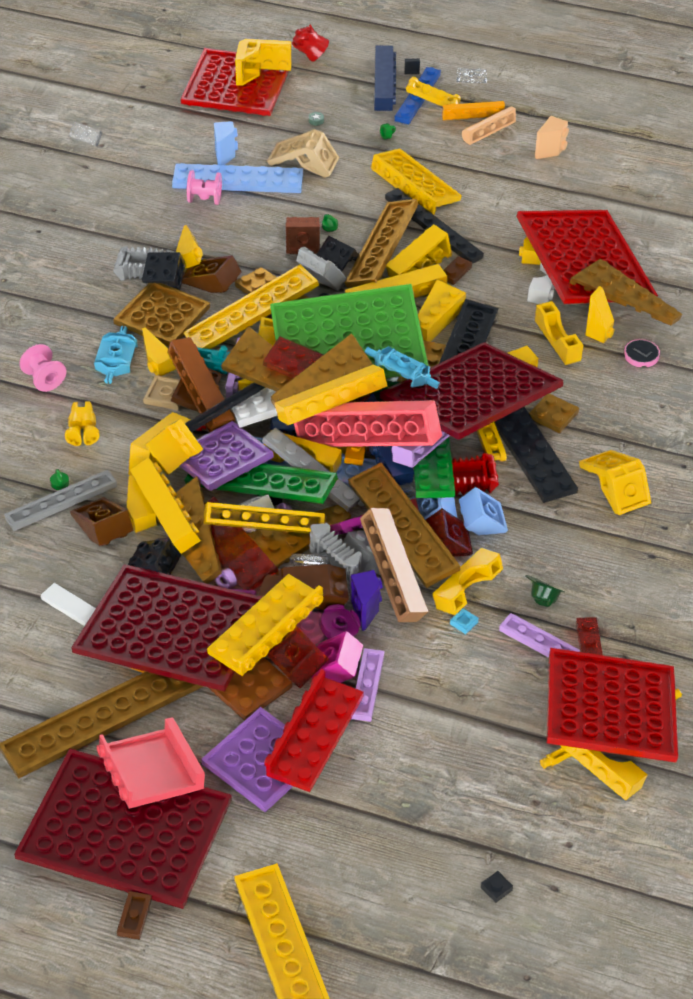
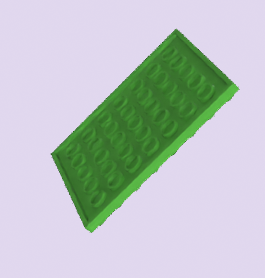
(372, 316)

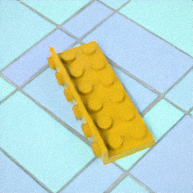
(414, 179)
(265, 624)

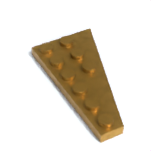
(247, 361)
(203, 554)

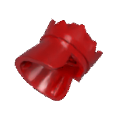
(310, 42)

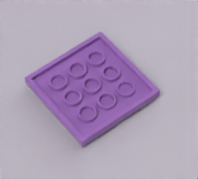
(225, 456)
(242, 756)

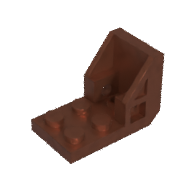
(302, 233)

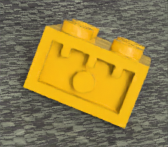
(173, 446)

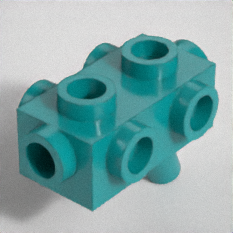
(214, 358)

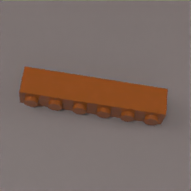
(198, 380)

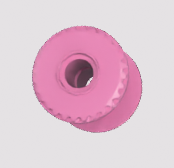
(204, 189)
(46, 373)

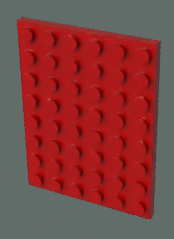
(573, 241)

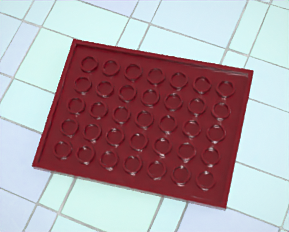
(477, 388)
(163, 626)
(141, 849)

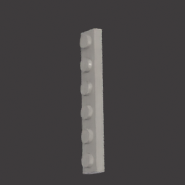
(299, 458)
(60, 500)

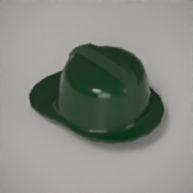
(543, 593)

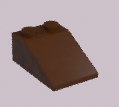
(213, 274)
(103, 521)
(329, 577)

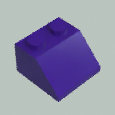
(365, 596)

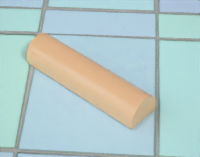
(489, 125)

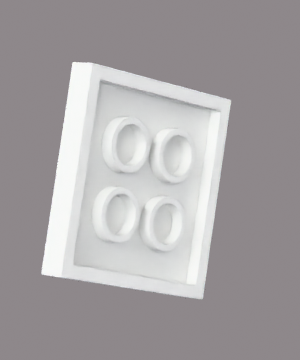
(255, 408)

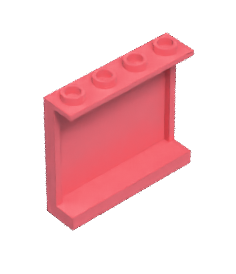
(152, 765)

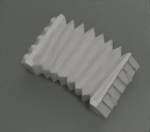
(132, 262)
(322, 270)
(326, 544)

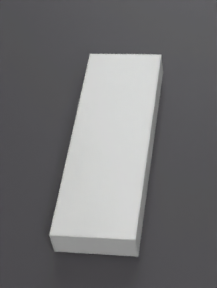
(68, 603)

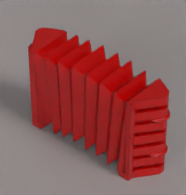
(475, 473)

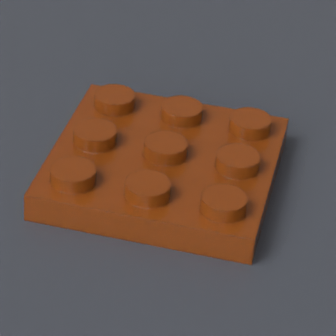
(254, 689)

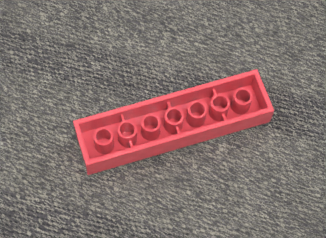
(374, 424)

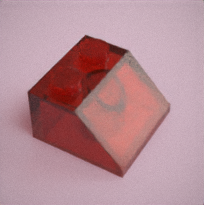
(451, 533)
(298, 657)

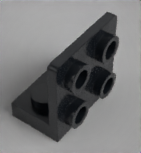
(337, 252)
(164, 268)
(157, 555)

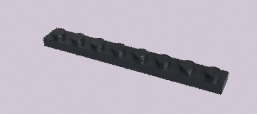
(426, 220)

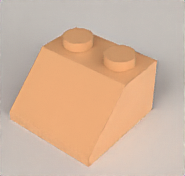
(551, 138)

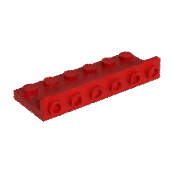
(312, 732)

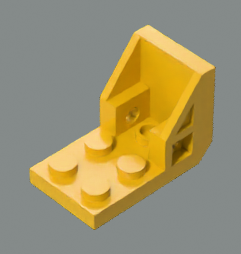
(261, 54)
(621, 480)

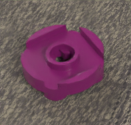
(337, 613)

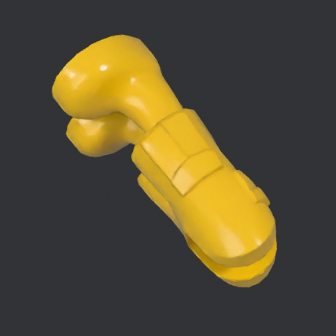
(80, 419)

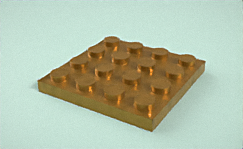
(162, 311)

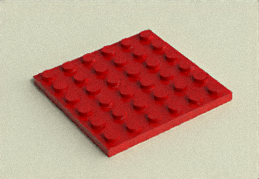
(215, 85)
(611, 705)

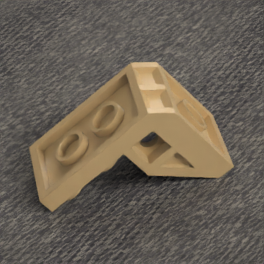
(315, 145)

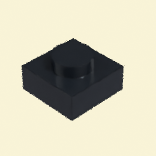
(496, 886)

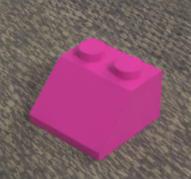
(343, 655)

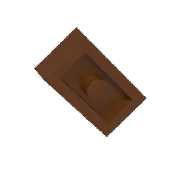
(457, 269)
(134, 915)

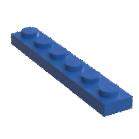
(412, 102)

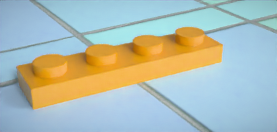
(471, 110)

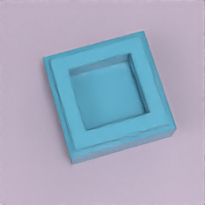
(464, 621)

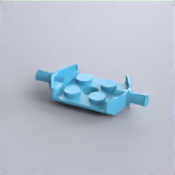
(115, 362)
(404, 365)

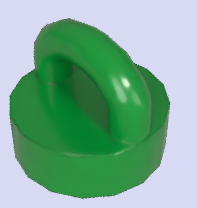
(386, 131)
(329, 223)
(59, 480)

